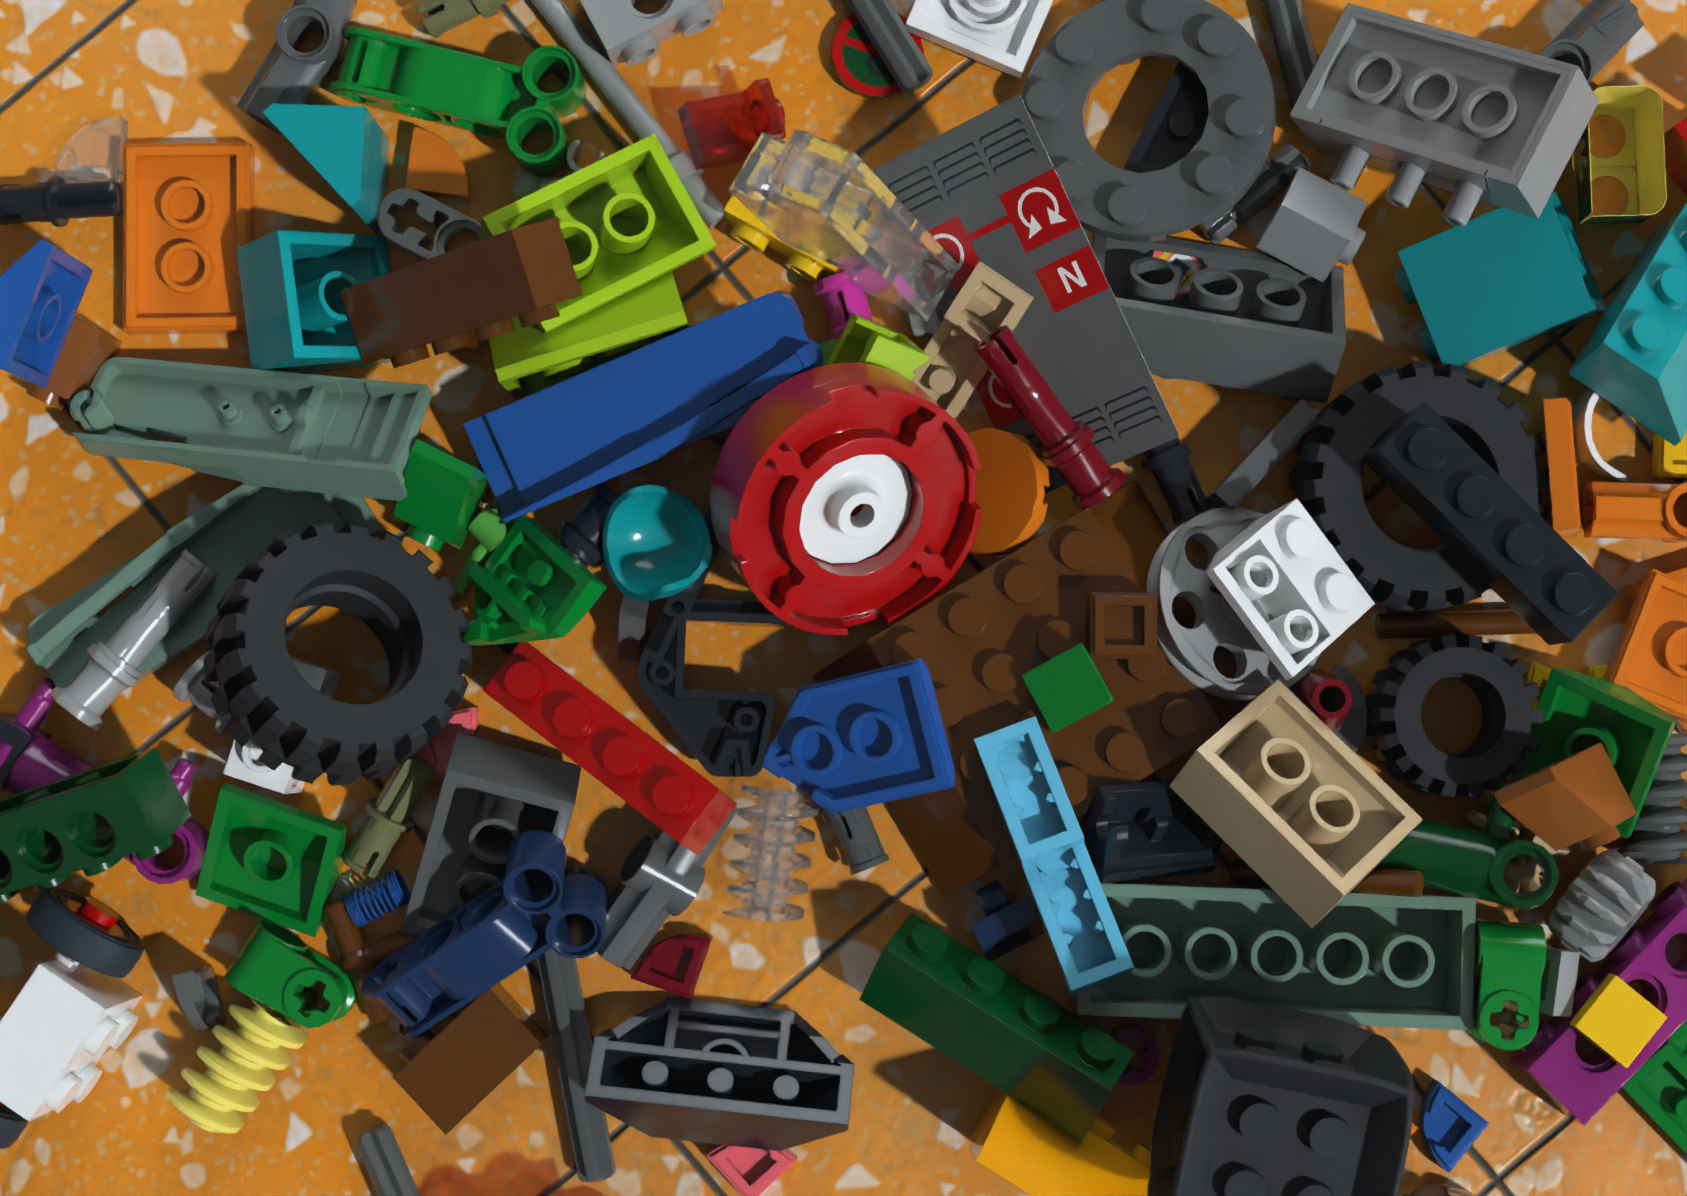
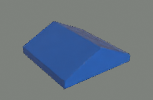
(37, 310)

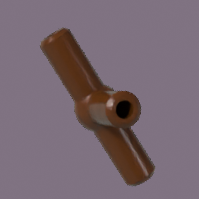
(360, 958)

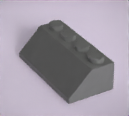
(1244, 320)

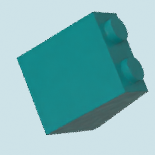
(1498, 283)

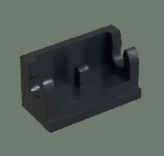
(1146, 833)

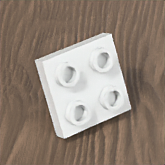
(984, 30)

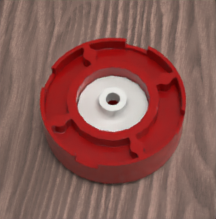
(845, 498)

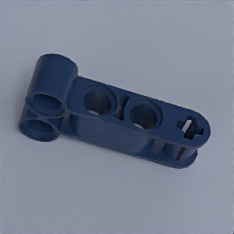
(492, 936)

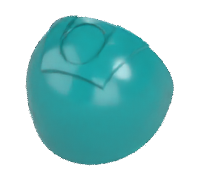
(655, 543)

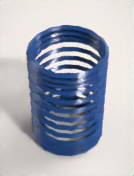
(395, 889)

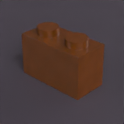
(468, 1057)

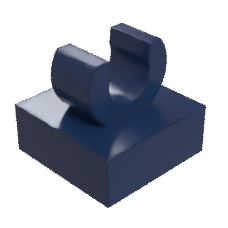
(1005, 924)

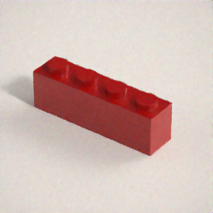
(610, 747)

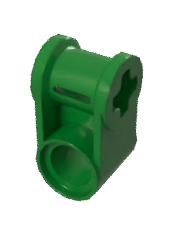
(281, 970)
(1507, 975)

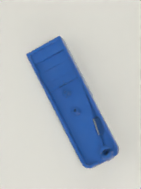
(639, 404)

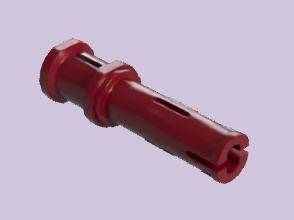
(1065, 441)

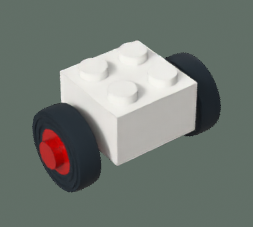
(66, 1009)

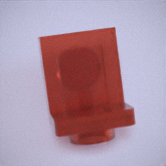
(728, 126)

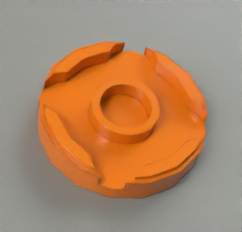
(1007, 491)

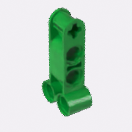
(464, 90)

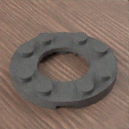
(1218, 167)

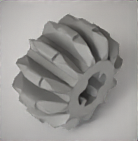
(1602, 905)

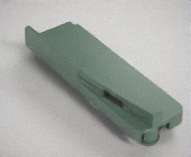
(256, 424)
(219, 536)

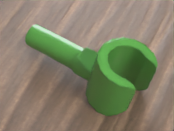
(489, 534)

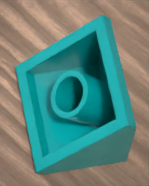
(344, 149)

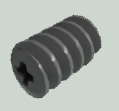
(1658, 827)

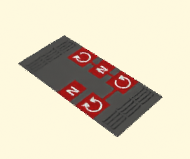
(998, 201)

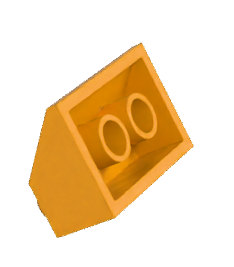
(1051, 1161)

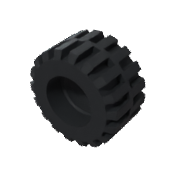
(1504, 706)

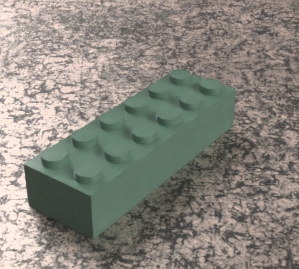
(1361, 963)

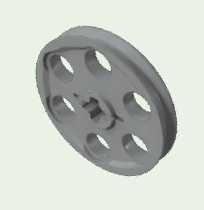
(1216, 621)

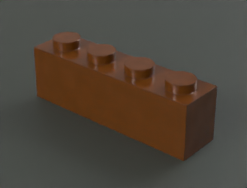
(463, 291)

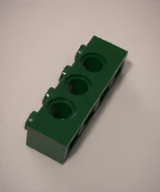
(88, 822)

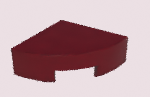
(674, 963)

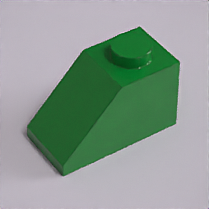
(440, 497)

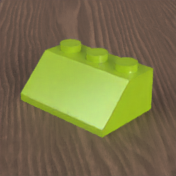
(620, 222)
(534, 361)

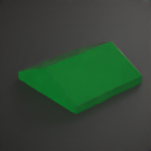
(1590, 711)
(271, 859)

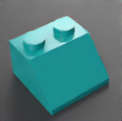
(295, 298)

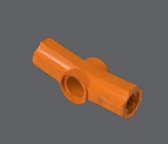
(1632, 511)

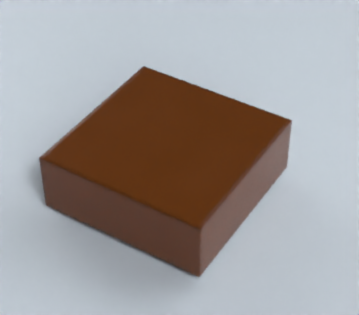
(1123, 625)

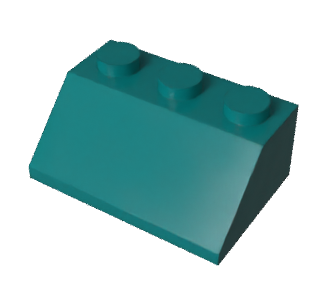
(1641, 340)

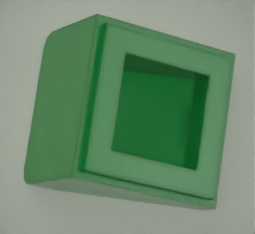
(1067, 687)

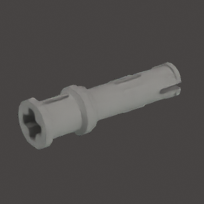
(116, 663)

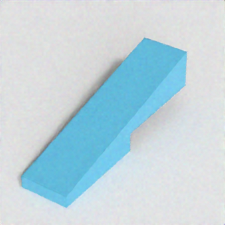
(1053, 856)

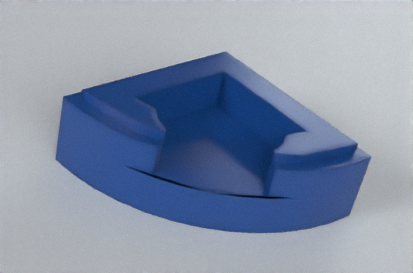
(1448, 1125)

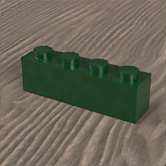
(996, 1026)

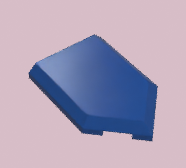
(864, 739)

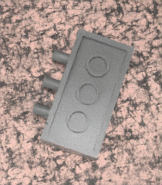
(1443, 113)

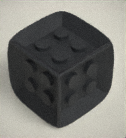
(1279, 1106)

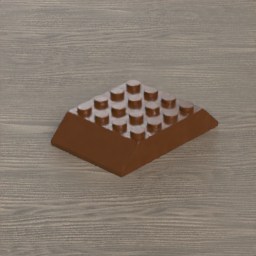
(1007, 624)

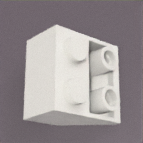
(1288, 586)

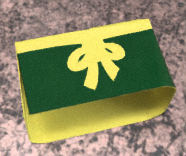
(1641, 114)

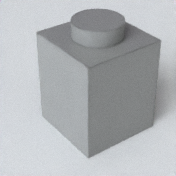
(1314, 226)

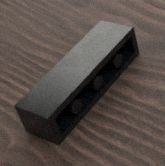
(1490, 526)

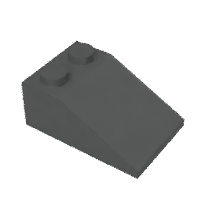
(481, 808)

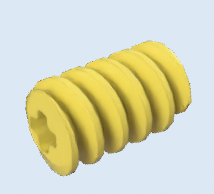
(238, 1068)

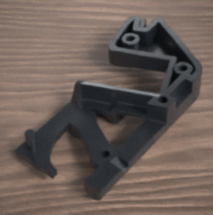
(720, 728)

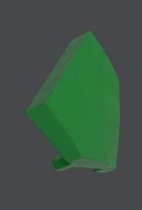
(529, 589)

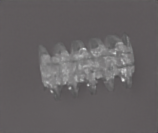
(772, 855)

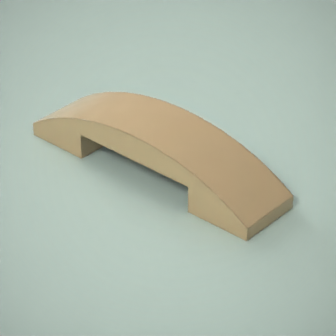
(979, 308)

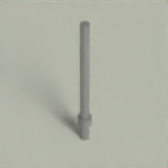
(629, 105)

